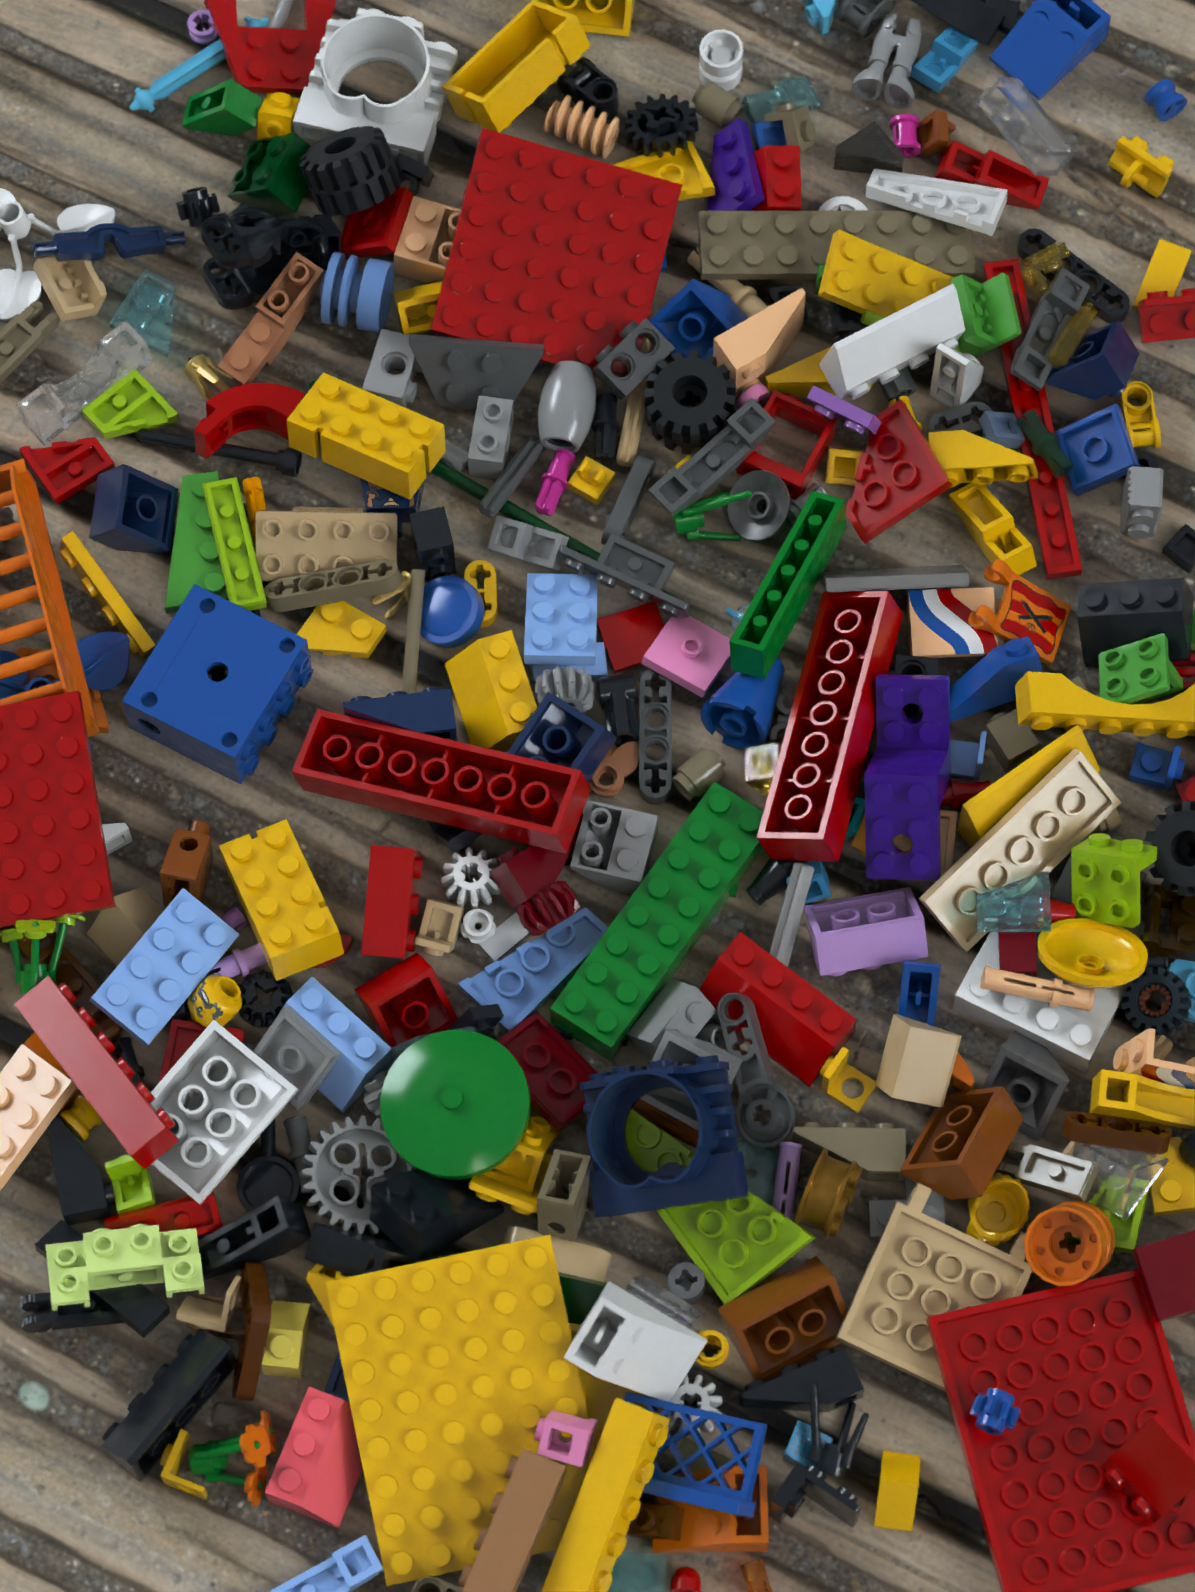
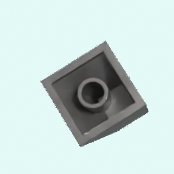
(1031, 1081)

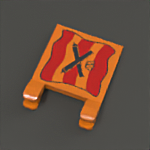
(1023, 612)

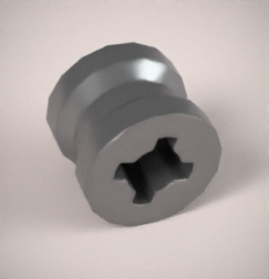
(686, 1289)

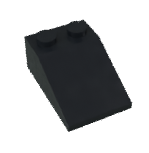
(428, 1211)

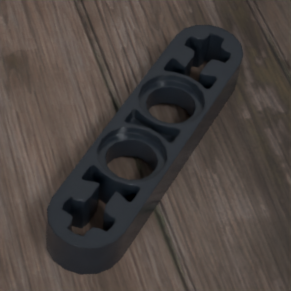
(1082, 271)

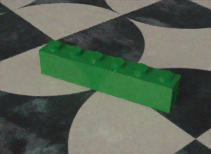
(788, 585)

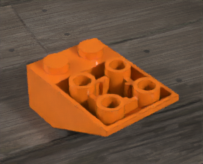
(720, 1531)

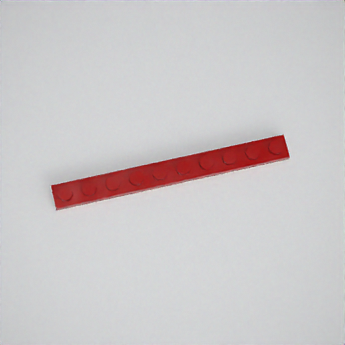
(1046, 492)

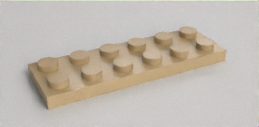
(1022, 844)

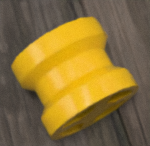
(81, 1118)

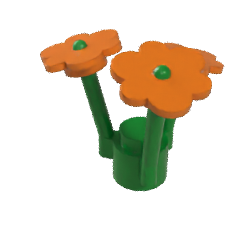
(253, 1444)

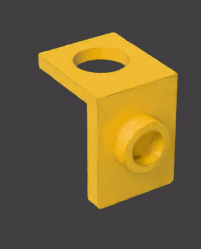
(836, 1072)
(172, 1460)

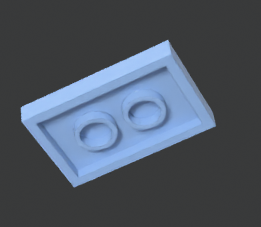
(561, 619)

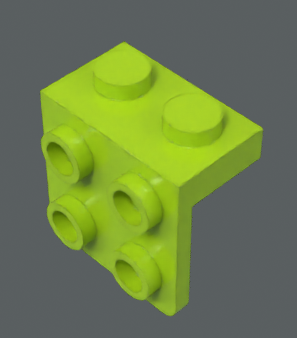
(1108, 878)

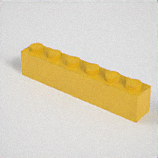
(607, 1500)

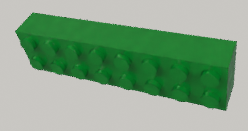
(660, 922)

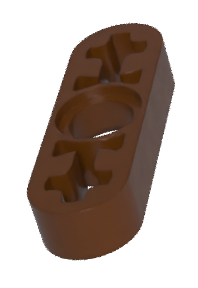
(1116, 1132)

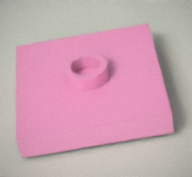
(688, 654)

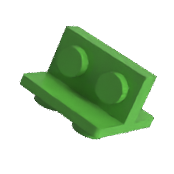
(987, 313)
(1138, 672)

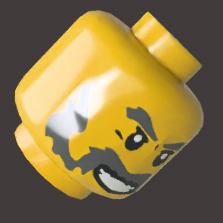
(215, 999)

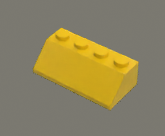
(995, 801)

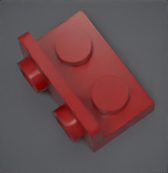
(1167, 317)

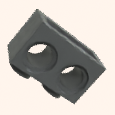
(637, 363)

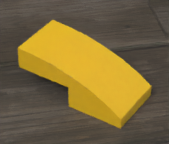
(1164, 270)

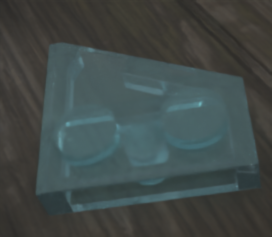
(149, 311)

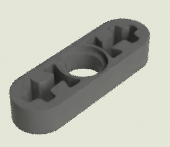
(629, 498)

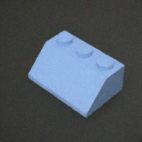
(361, 1048)

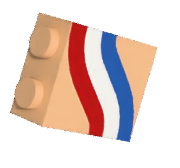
(940, 622)
(1137, 1058)

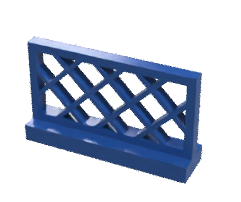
(702, 1492)

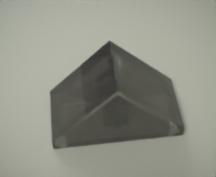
(868, 150)

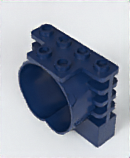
(716, 1167)

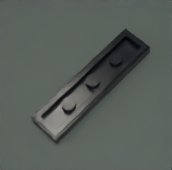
(131, 1303)

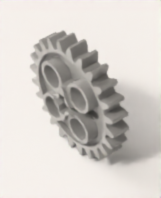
(328, 1173)

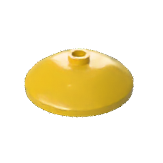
(1092, 953)

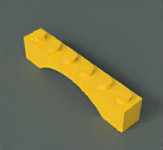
(1055, 701)
(1142, 1099)

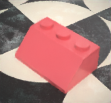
(318, 1461)

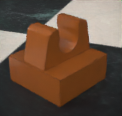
(934, 133)

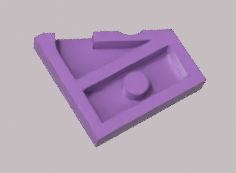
(832, 406)

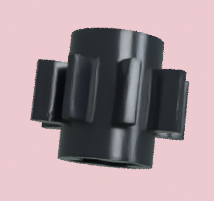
(197, 206)

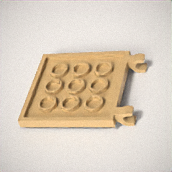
(921, 1273)

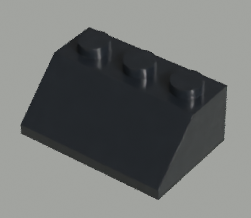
(1132, 611)

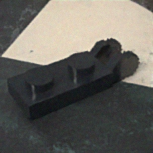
(66, 1316)

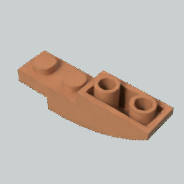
(275, 321)

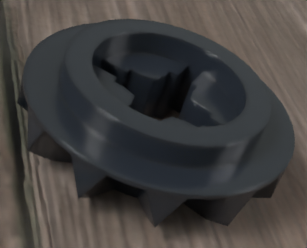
(259, 1014)

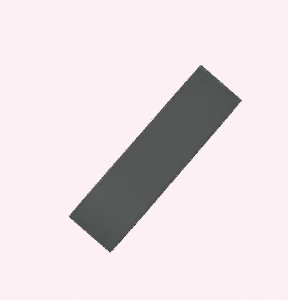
(959, 418)

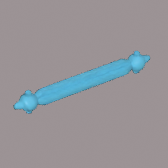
(186, 72)

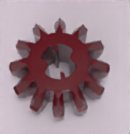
(548, 908)

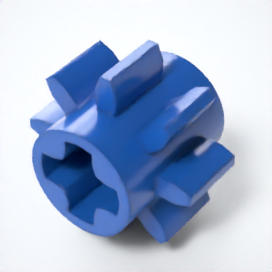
(995, 1411)

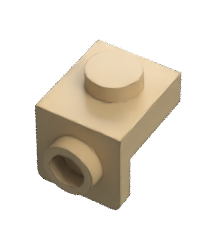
(439, 927)

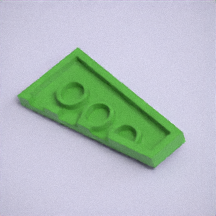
(194, 546)

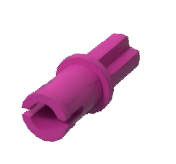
(554, 481)

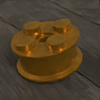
(828, 1194)

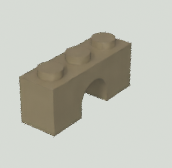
(1012, 742)

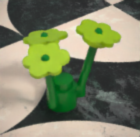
(36, 930)

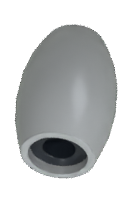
(566, 406)

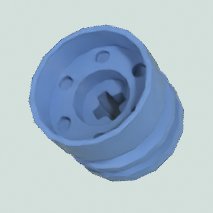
(351, 291)

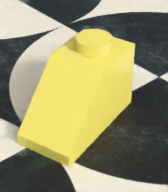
(286, 1339)

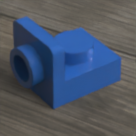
(1156, 766)

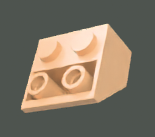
(425, 240)

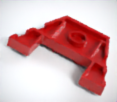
(271, 57)

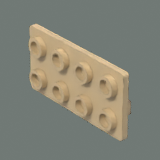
(321, 540)

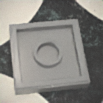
(297, 1054)

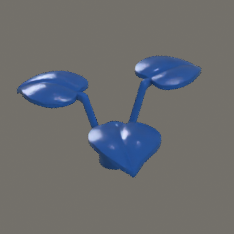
(103, 660)

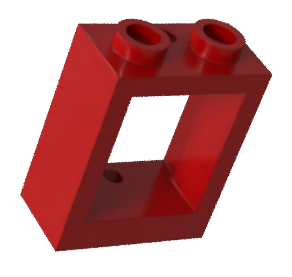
(793, 410)

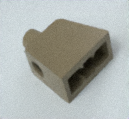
(560, 1212)

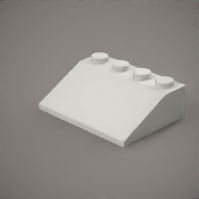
(1065, 1031)
(220, 1106)

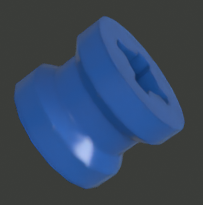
(1165, 100)

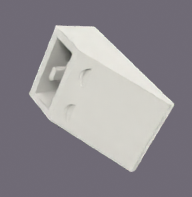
(634, 1345)

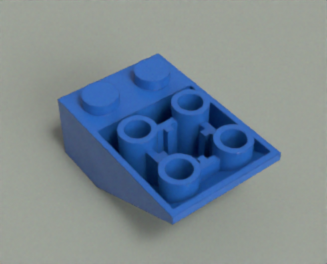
(1051, 42)

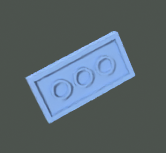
(164, 967)

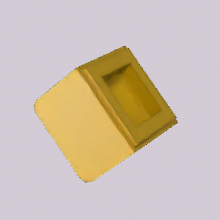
(842, 465)

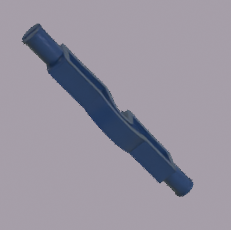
(90, 244)

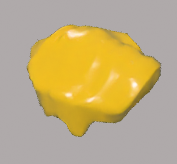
(999, 1211)

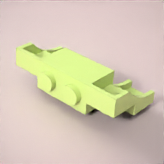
(123, 1259)

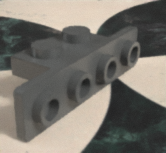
(632, 568)

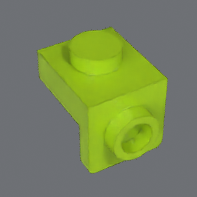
(130, 1184)

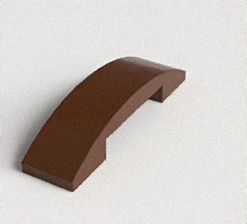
(75, 977)

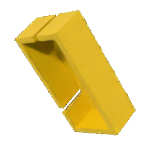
(516, 66)
(366, 435)
(281, 900)

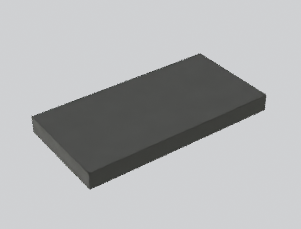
(895, 578)

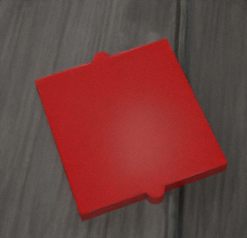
(630, 634)

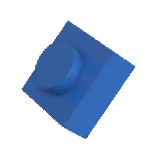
(769, 134)

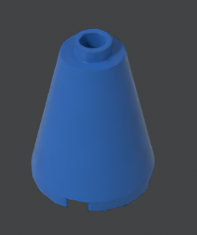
(744, 708)

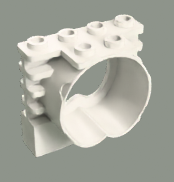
(369, 37)

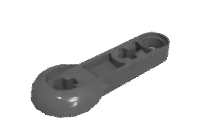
(755, 1078)

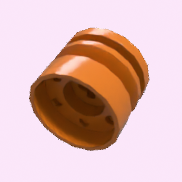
(1066, 1263)

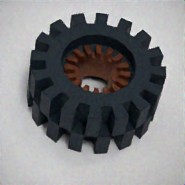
(1140, 992)

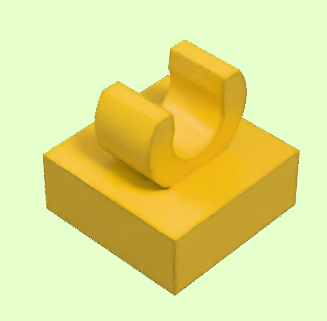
(591, 480)

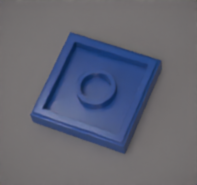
(1098, 449)

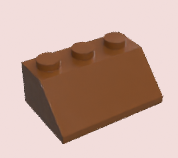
(964, 1142)
(786, 1319)

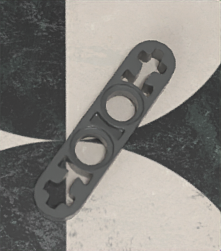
(655, 736)

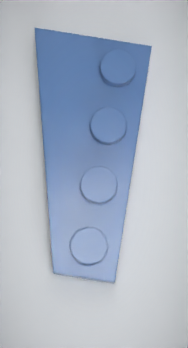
(535, 969)

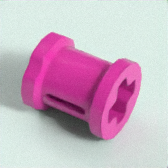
(905, 134)

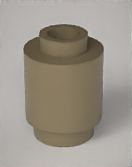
(717, 104)
(699, 773)

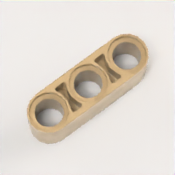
(570, 1256)

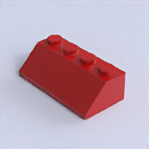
(794, 1017)

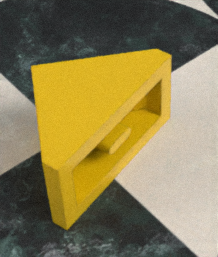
(897, 1491)

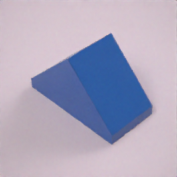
(919, 991)

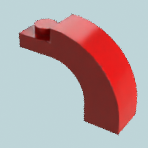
(243, 409)

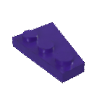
(734, 170)

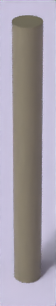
(413, 631)

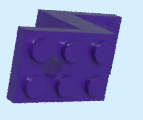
(908, 777)

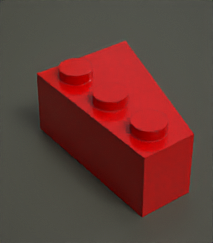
(391, 901)

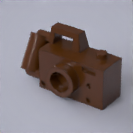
(657, 1520)

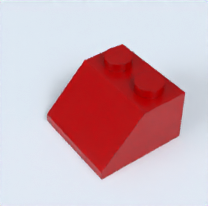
(779, 178)
(407, 1001)

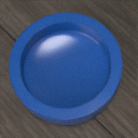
(450, 611)

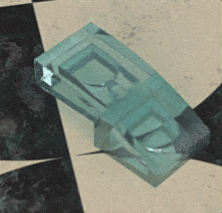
(794, 90)

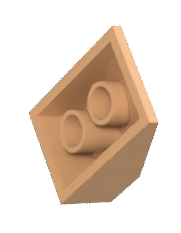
(759, 342)

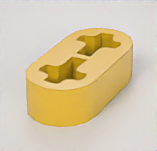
(489, 592)

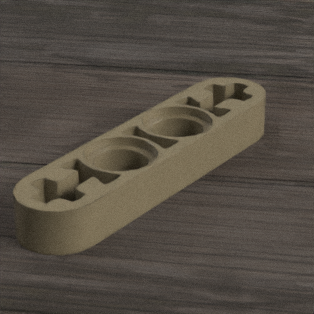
(369, 578)

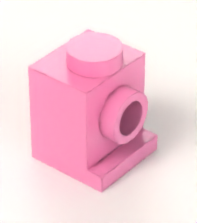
(556, 1446)

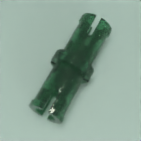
(1045, 443)

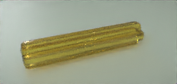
(1072, 335)

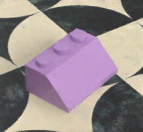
(866, 931)

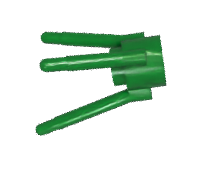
(692, 518)

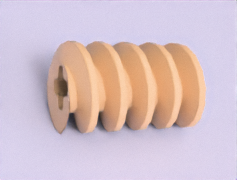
(582, 126)

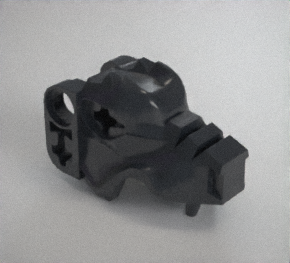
(258, 248)

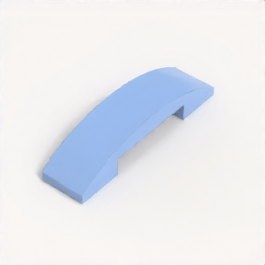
(342, 1572)

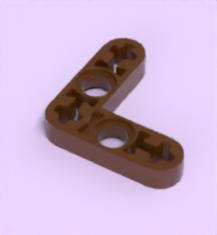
(257, 1319)

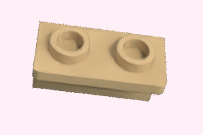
(71, 287)

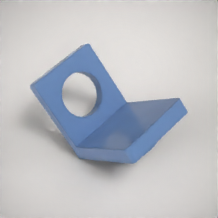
(967, 758)

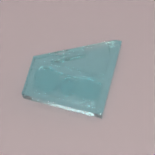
(1016, 906)

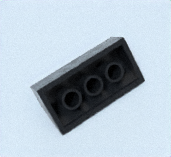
(170, 1403)

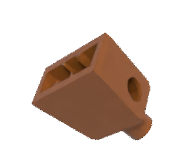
(187, 862)

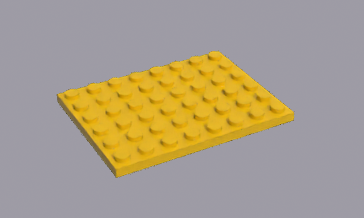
(445, 1386)

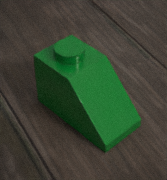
(222, 109)

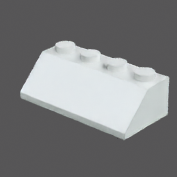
(893, 344)

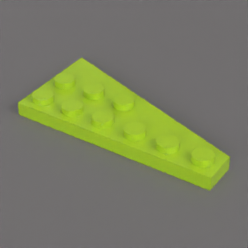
(730, 1239)

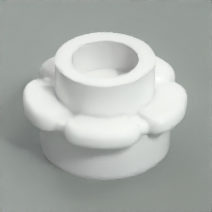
(474, 917)

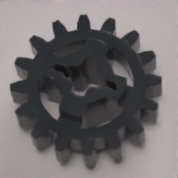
(658, 125)

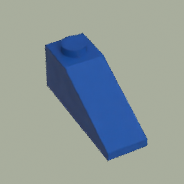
(993, 678)

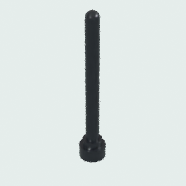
(286, 461)

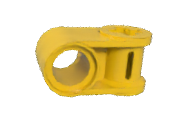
(1141, 420)

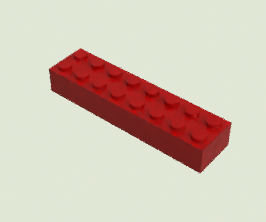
(829, 727)
(442, 780)

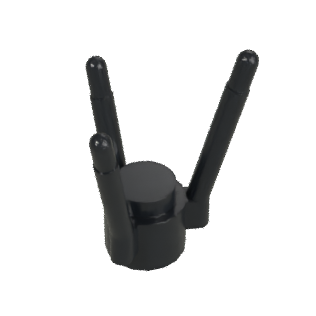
(834, 1458)

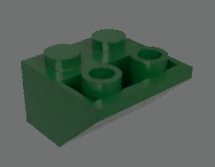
(272, 175)

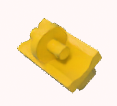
(1140, 167)

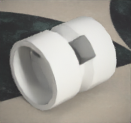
(721, 59)

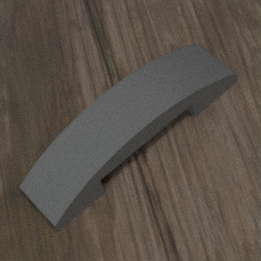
(1046, 326)
(715, 460)

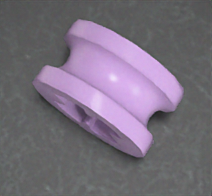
(204, 36)

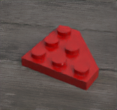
(894, 474)

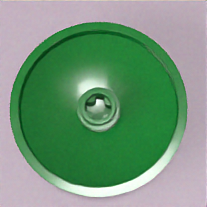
(455, 1104)

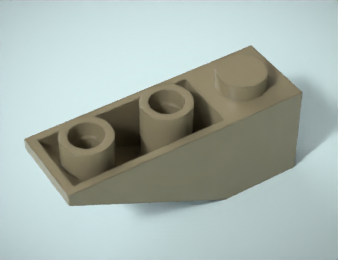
(877, 1149)

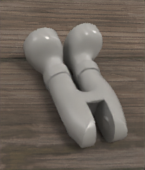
(898, 89)

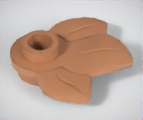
(616, 765)

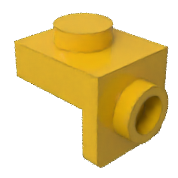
(276, 115)

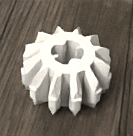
(465, 867)
(693, 1393)

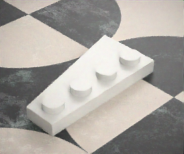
(946, 200)

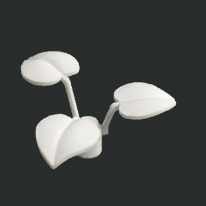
(22, 288)

